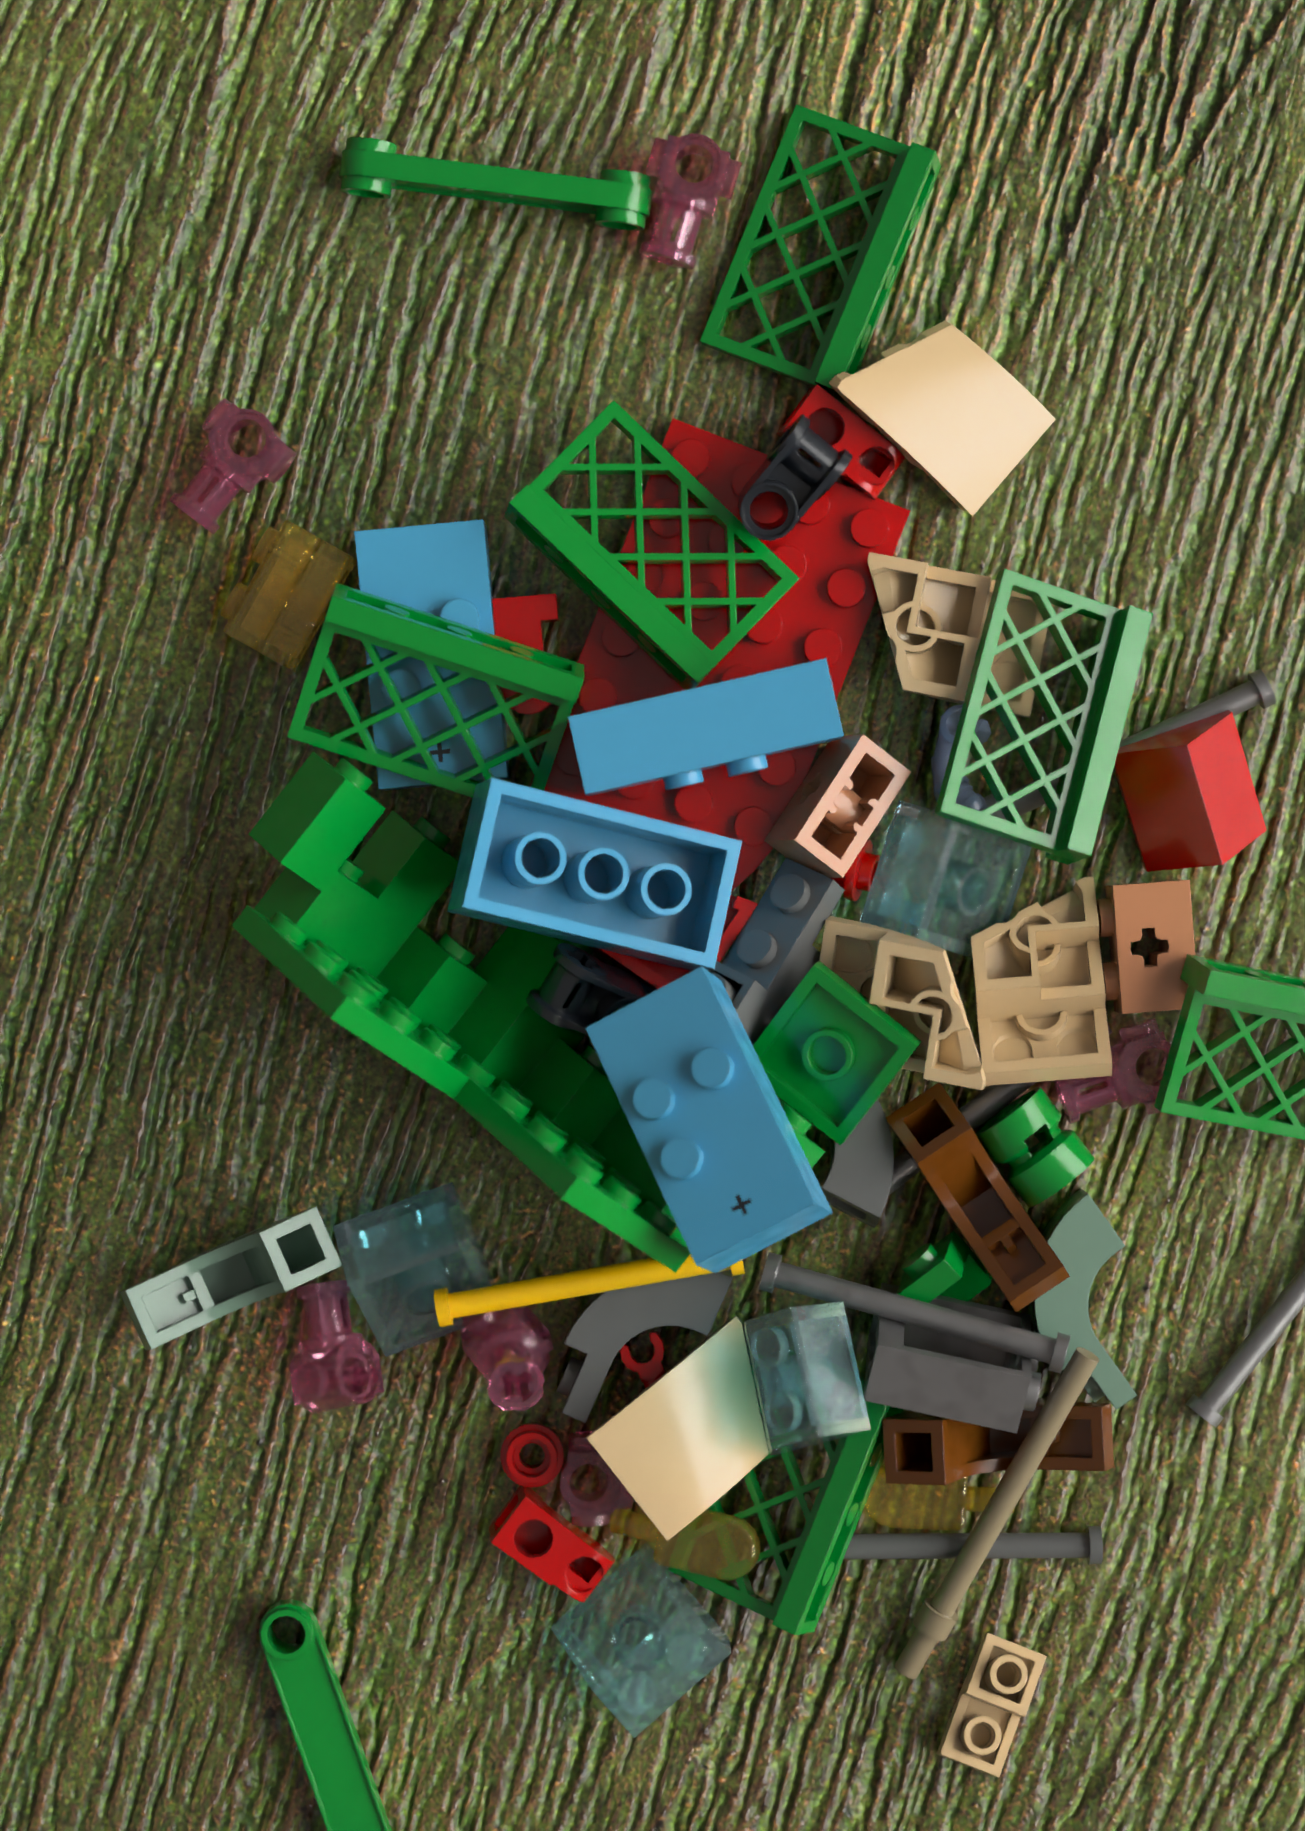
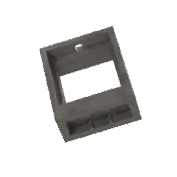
(948, 1374)

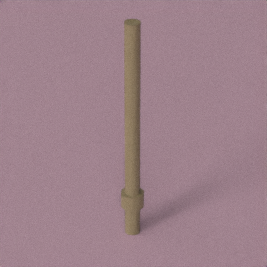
(938, 1614)

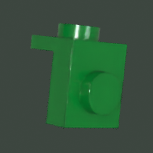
(943, 1270)

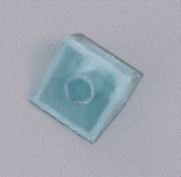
(943, 879)
(402, 1255)
(806, 1376)
(641, 1640)

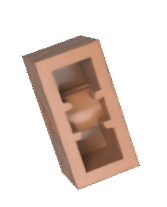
(838, 805)
(1167, 916)

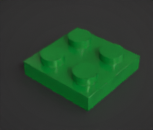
(832, 1052)

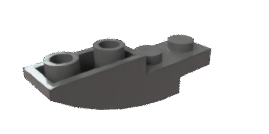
(777, 944)

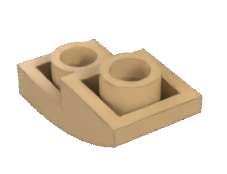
(991, 1704)

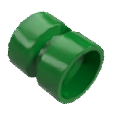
(1047, 1165)

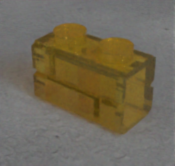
(287, 593)

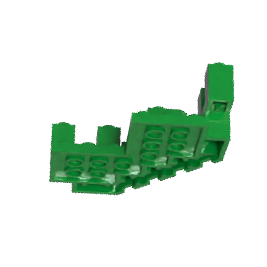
(358, 953)

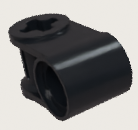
(793, 478)
(582, 989)

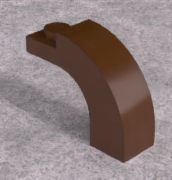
(977, 1197)
(943, 1450)

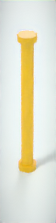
(562, 1287)

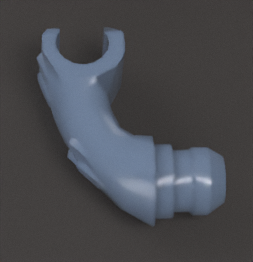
(939, 761)

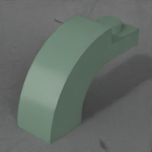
(1082, 1244)
(231, 1277)

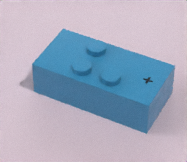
(449, 575)
(706, 728)
(594, 875)
(708, 1120)

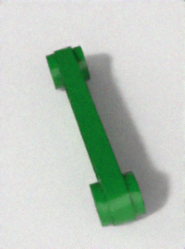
(617, 199)
(322, 1723)

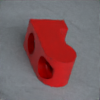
(873, 456)
(521, 622)
(549, 1545)

